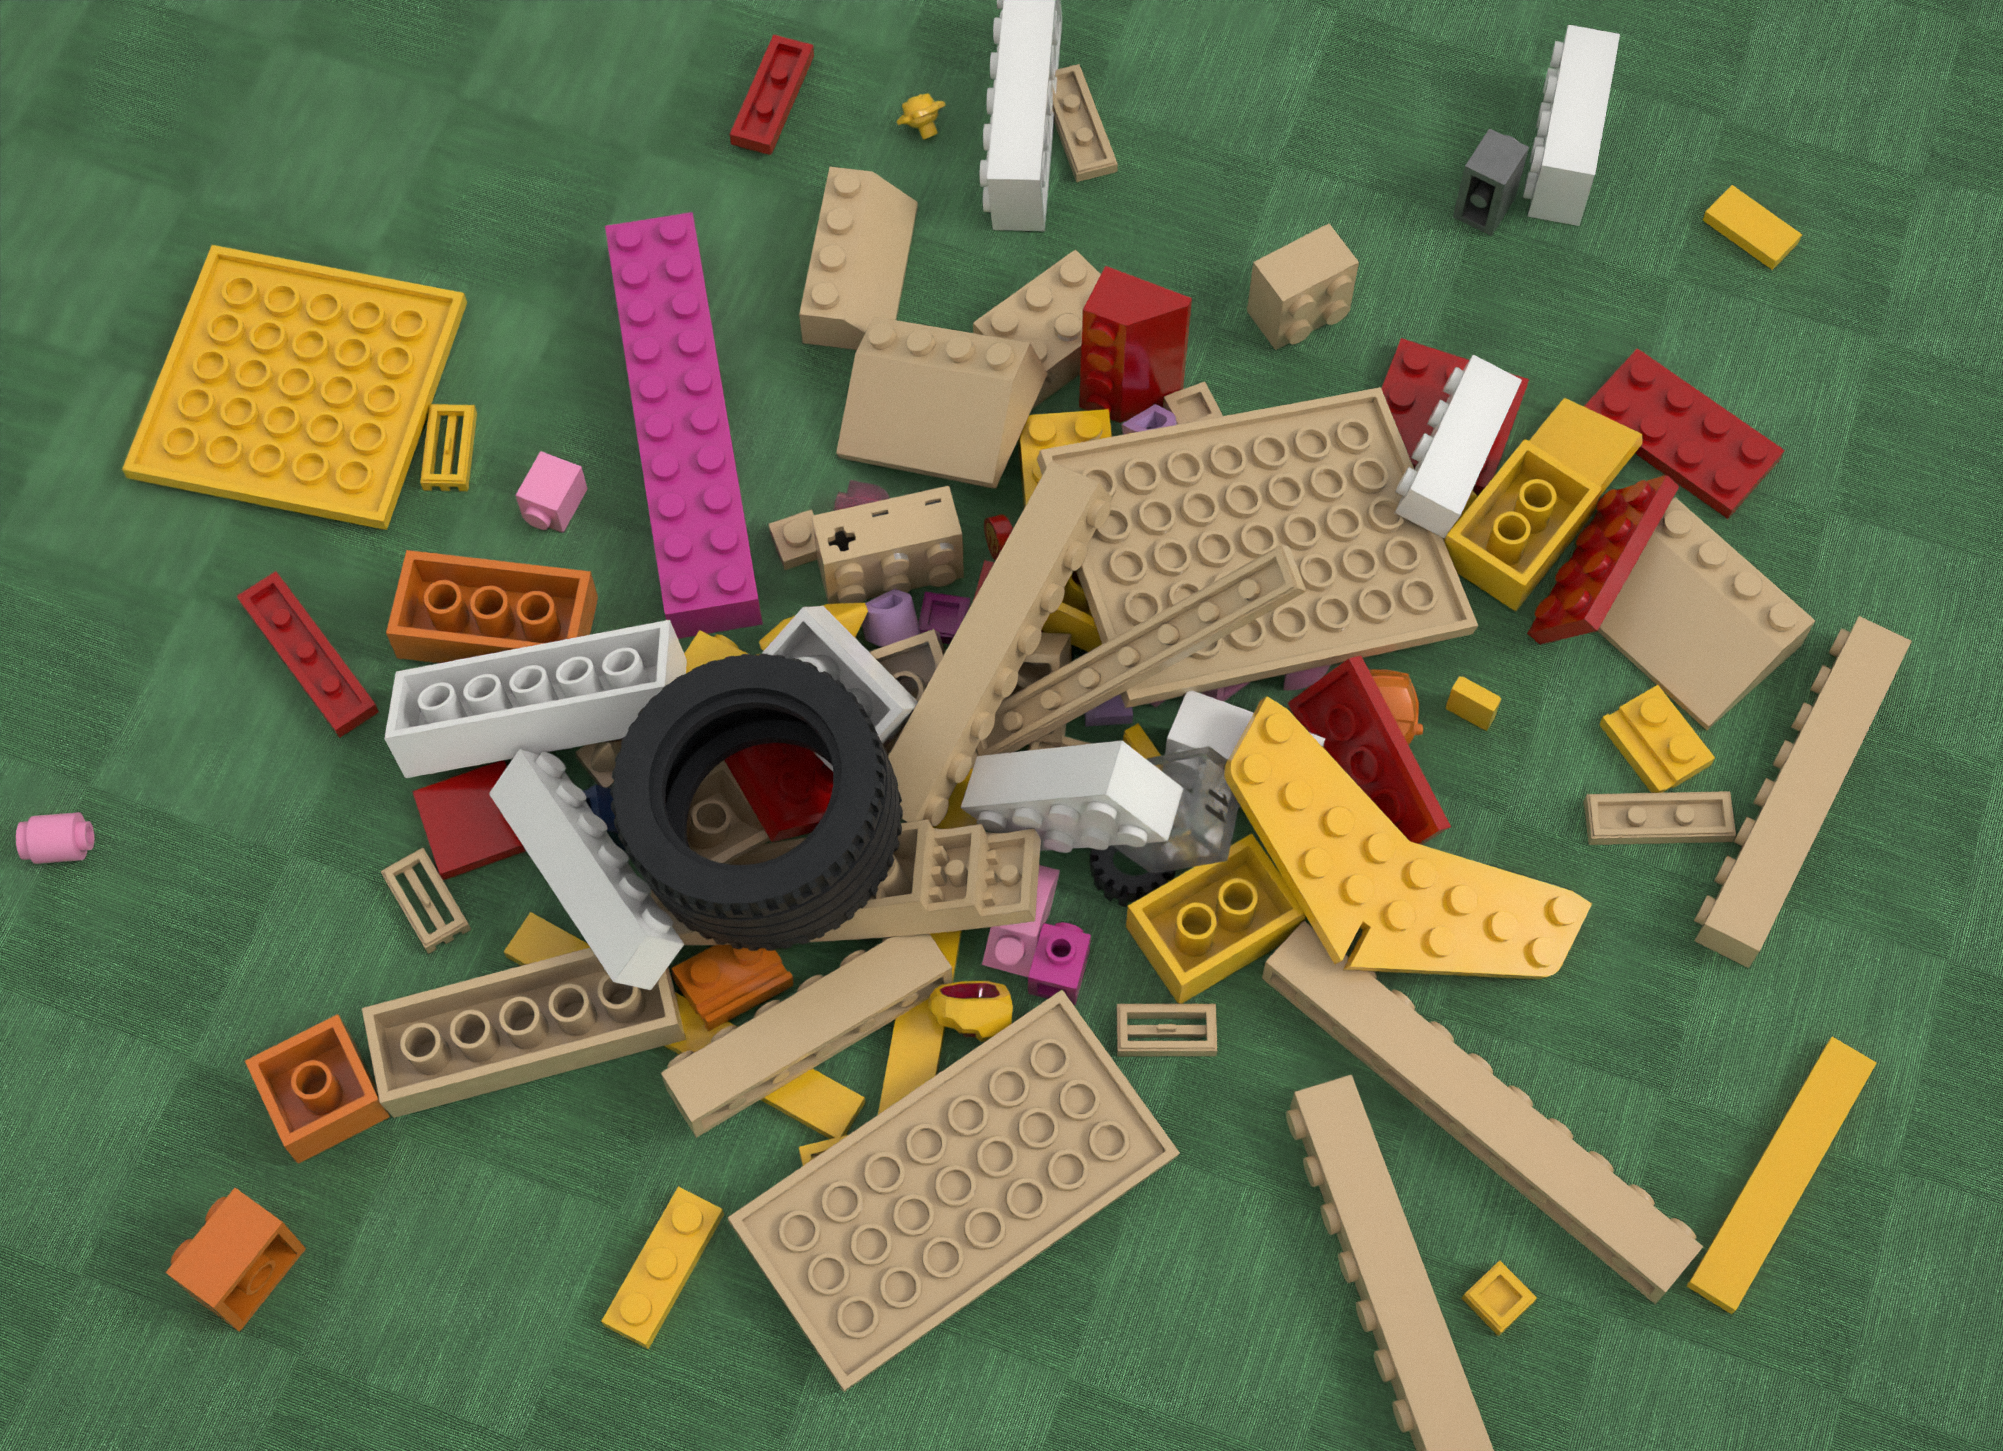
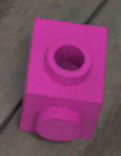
(1059, 961)

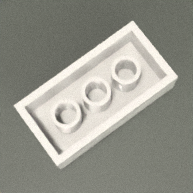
(1571, 125)
(1074, 796)

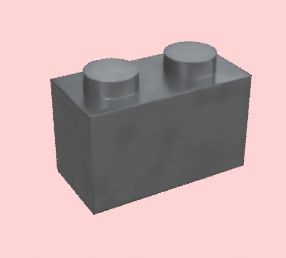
(1490, 181)

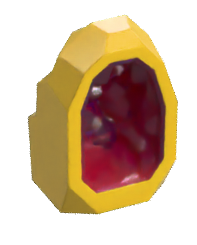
(972, 1008)

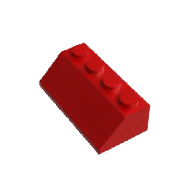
(1132, 345)

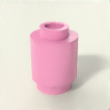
(54, 838)

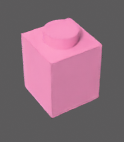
(551, 492)

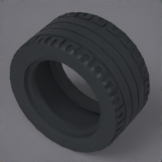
(708, 719)

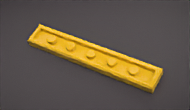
(1781, 1175)

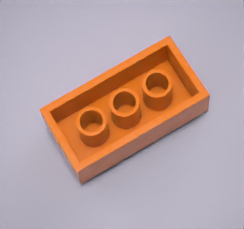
(479, 606)

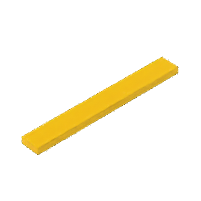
(917, 1034)
(808, 1098)

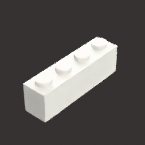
(1457, 447)

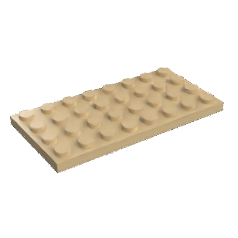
(952, 1189)

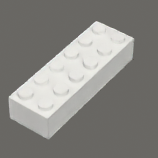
(1021, 113)
(529, 698)

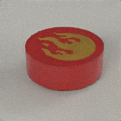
(996, 532)

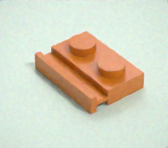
(730, 981)

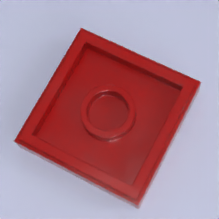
(465, 822)

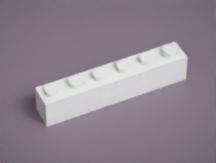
(586, 870)

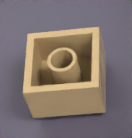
(1302, 287)

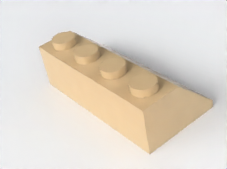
(856, 258)

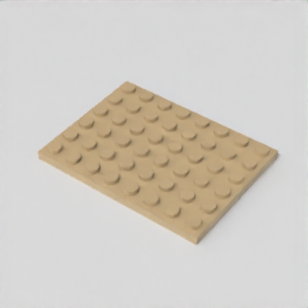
(1233, 487)

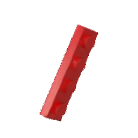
(308, 654)

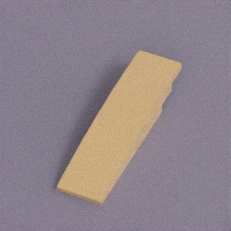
(935, 884)

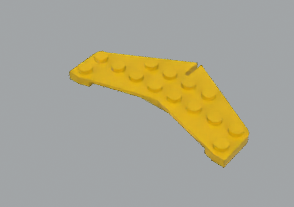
(1359, 871)

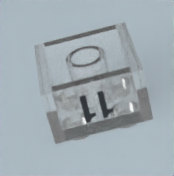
(1203, 817)

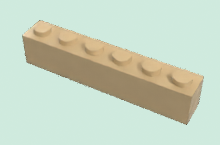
(804, 1029)

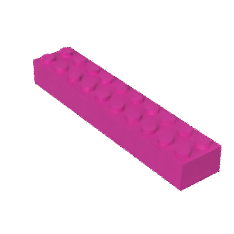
(682, 427)

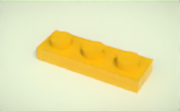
(663, 1267)

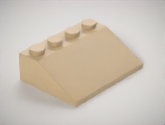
(938, 401)
(1702, 618)

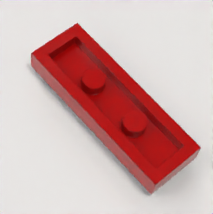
(772, 94)

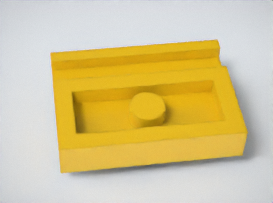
(1657, 741)

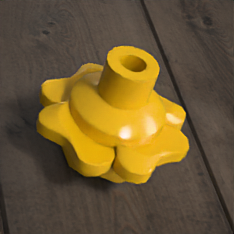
(921, 113)

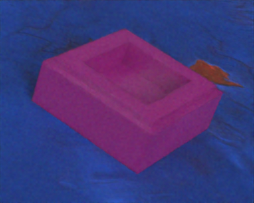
(943, 614)

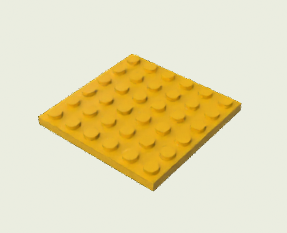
(296, 387)

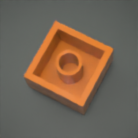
(317, 1089)
(235, 1258)

